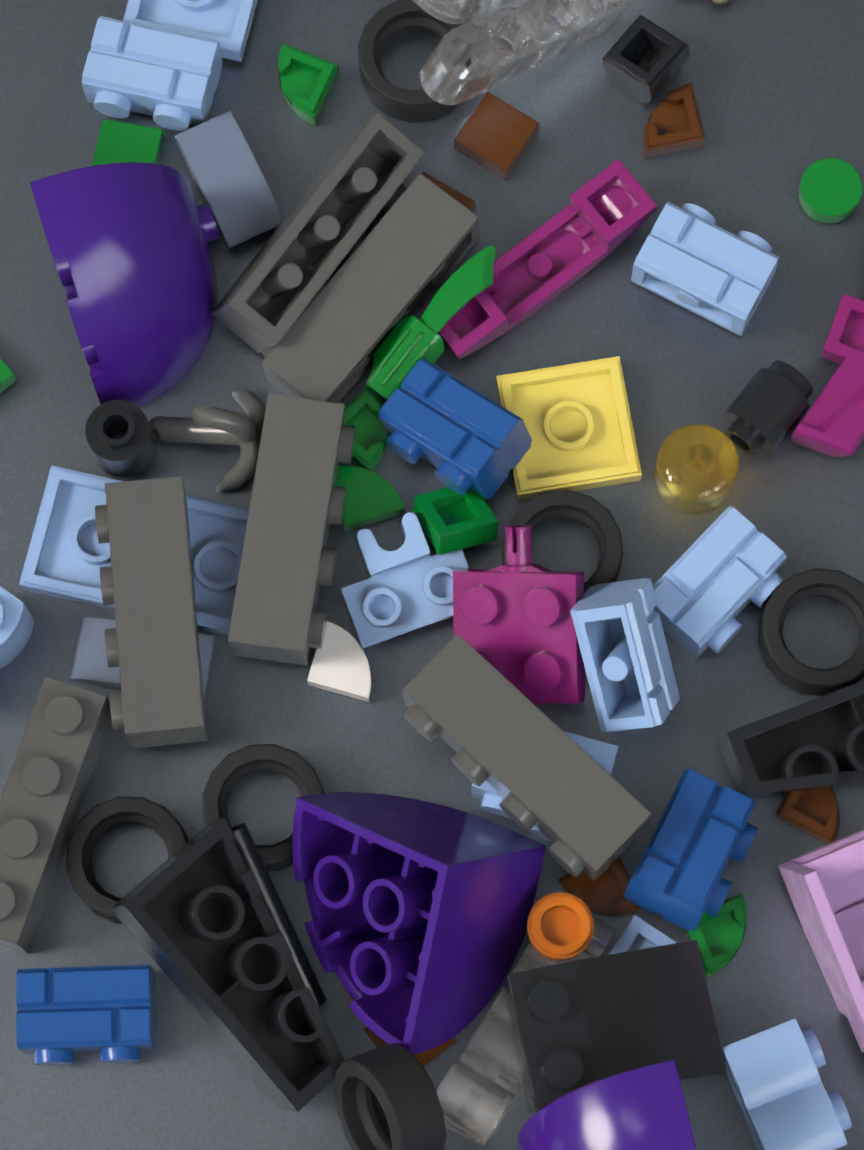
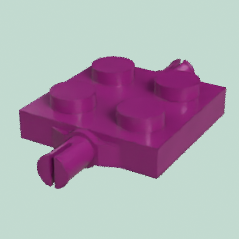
(524, 621)

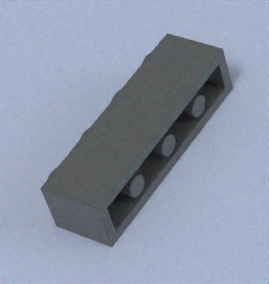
(317, 233)
(380, 282)
(289, 530)
(154, 613)
(525, 758)
(44, 801)

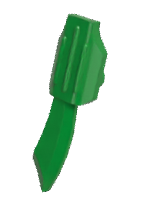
(419, 338)

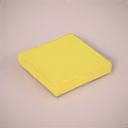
(576, 427)

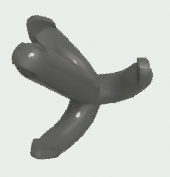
(223, 427)

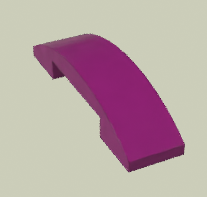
(552, 258)

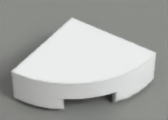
(341, 665)

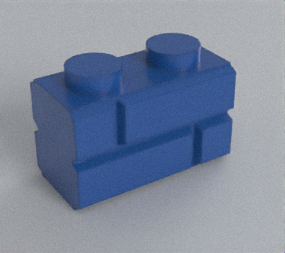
(454, 430)
(690, 851)
(86, 1012)

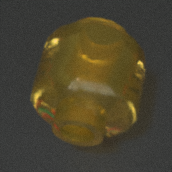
(677, 473)

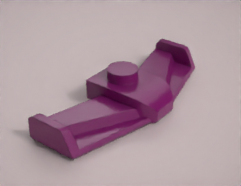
(837, 416)

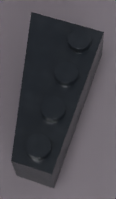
(800, 747)
(223, 952)

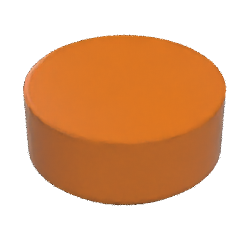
(560, 927)

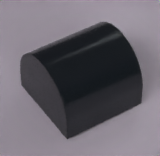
(644, 59)

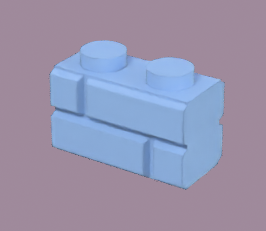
(151, 73)
(705, 266)
(717, 582)
(625, 655)

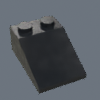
(611, 1017)

